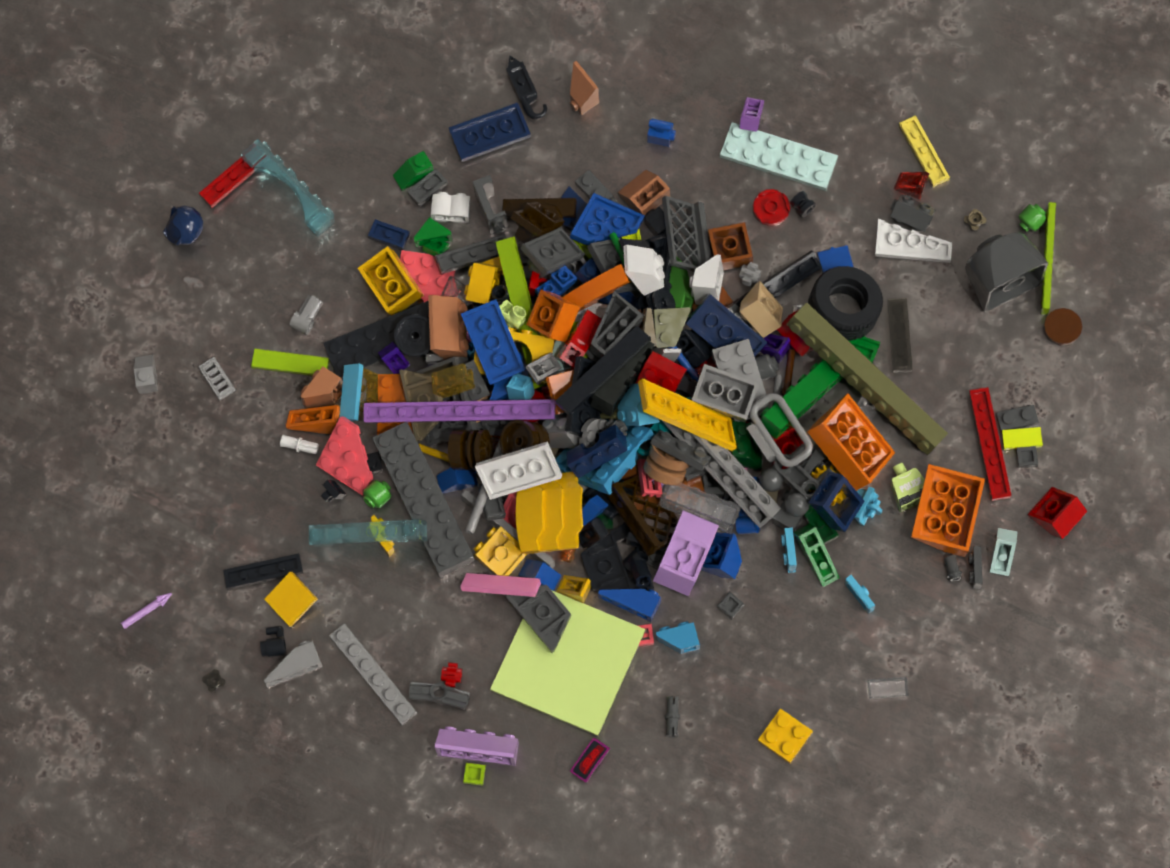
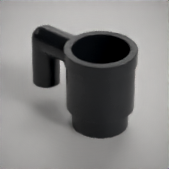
(274, 646)

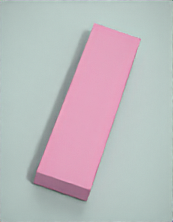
(500, 584)

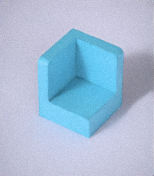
(520, 388)

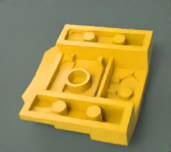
(550, 515)

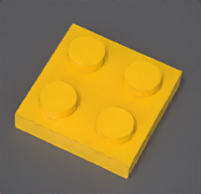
(785, 736)

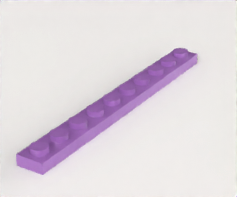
(459, 411)

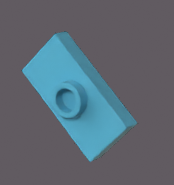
(860, 594)

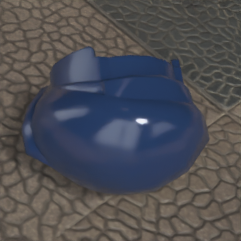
(183, 226)

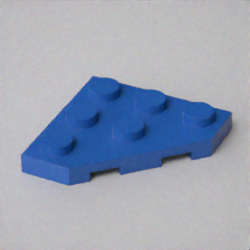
(604, 217)

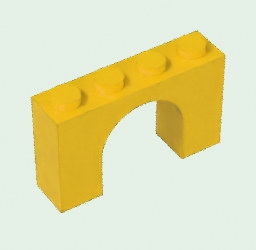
(537, 344)

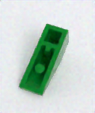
(816, 554)

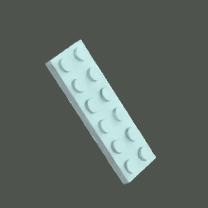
(779, 156)

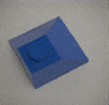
(723, 557)

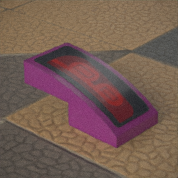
(590, 759)

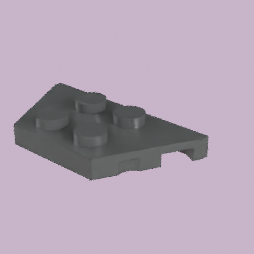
(543, 614)

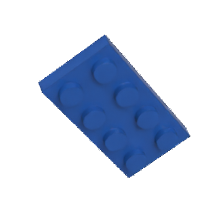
(493, 342)

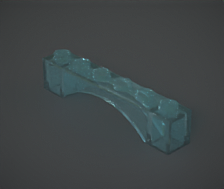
(262, 160)
(368, 532)

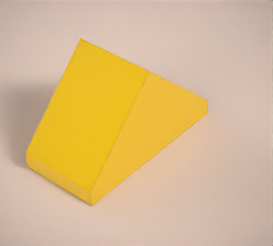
(574, 587)

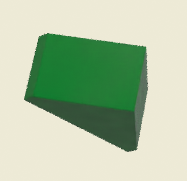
(433, 233)

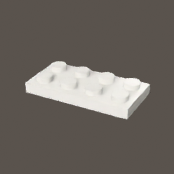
(518, 470)

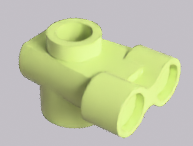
(514, 315)

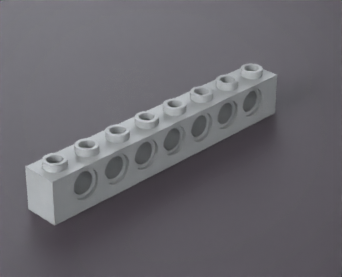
(732, 478)

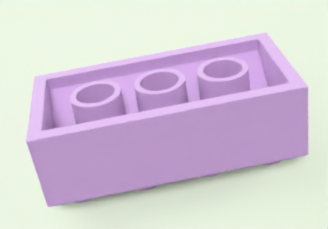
(477, 746)

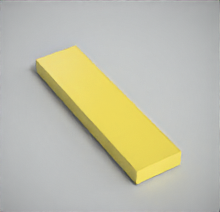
(924, 151)

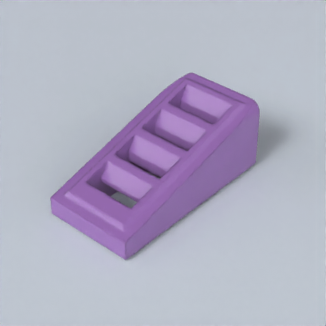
(751, 115)

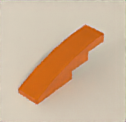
(598, 287)

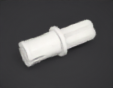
(299, 444)

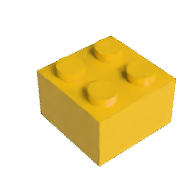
(482, 281)

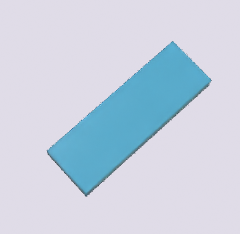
(351, 391)

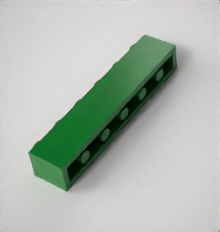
(801, 397)

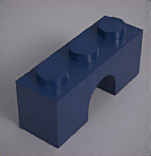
(610, 445)

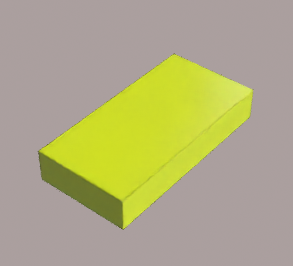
(1021, 438)

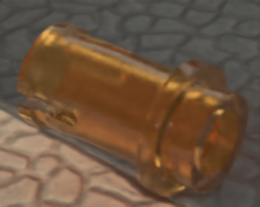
(567, 555)

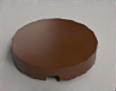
(1063, 326)

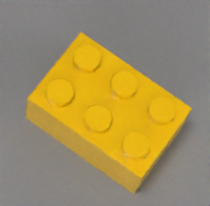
(390, 281)

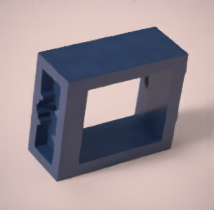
(822, 500)

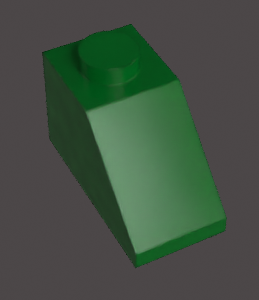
(413, 171)

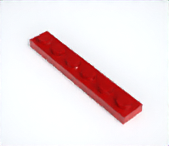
(990, 444)

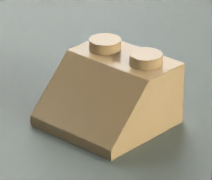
(761, 310)

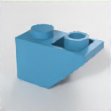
(680, 638)

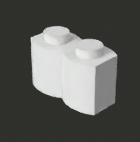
(450, 207)

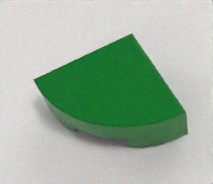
(436, 249)

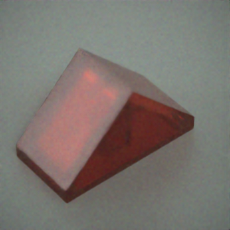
(912, 183)

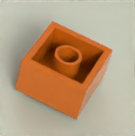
(553, 316)

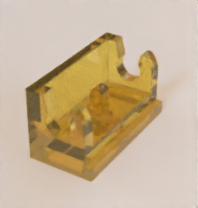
(452, 381)

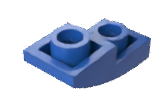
(559, 282)

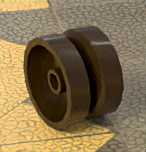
(522, 435)

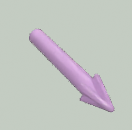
(161, 600)

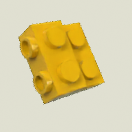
(499, 552)

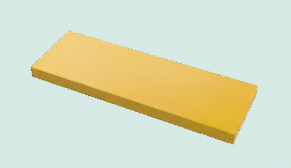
(687, 414)

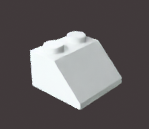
(644, 268)
(707, 280)

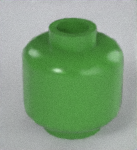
(1032, 218)
(377, 494)

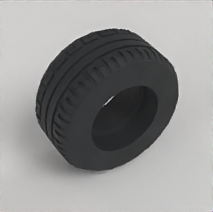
(853, 283)

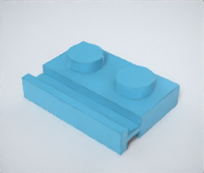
(789, 557)

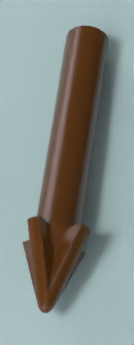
(789, 371)

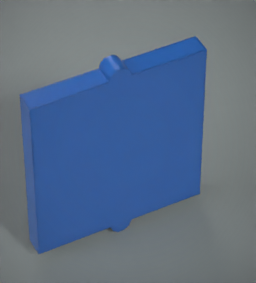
(835, 257)

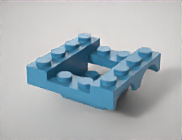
(613, 470)

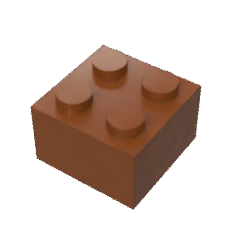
(732, 245)

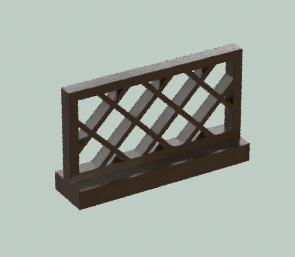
(636, 518)

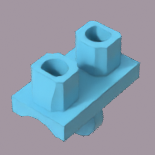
(869, 507)

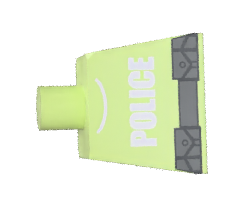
(906, 487)

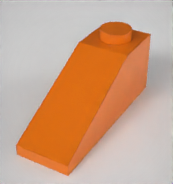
(314, 419)

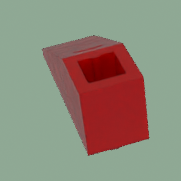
(580, 339)

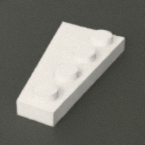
(905, 244)

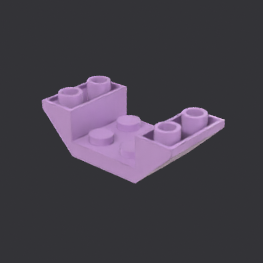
(686, 553)

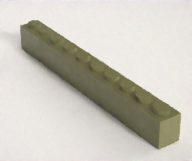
(867, 379)

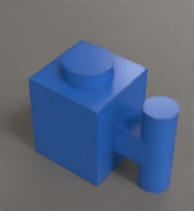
(660, 132)

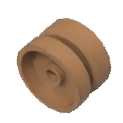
(664, 467)

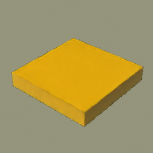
(291, 599)

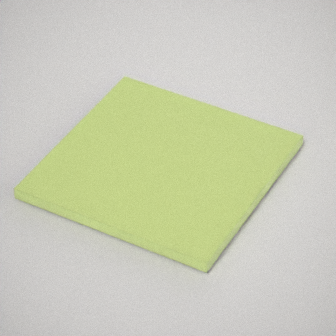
(580, 676)

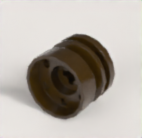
(469, 448)

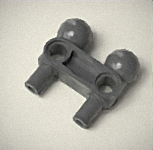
(796, 478)

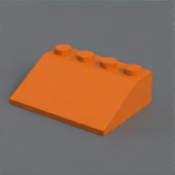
(851, 442)
(948, 510)

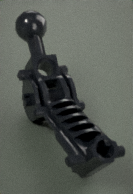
(660, 298)

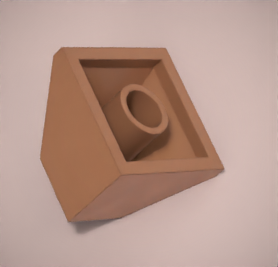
(583, 91)

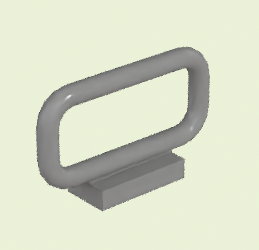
(764, 439)

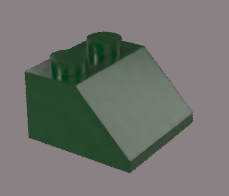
(747, 450)

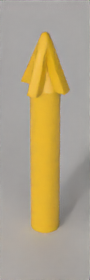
(433, 452)

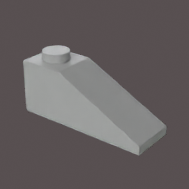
(296, 663)

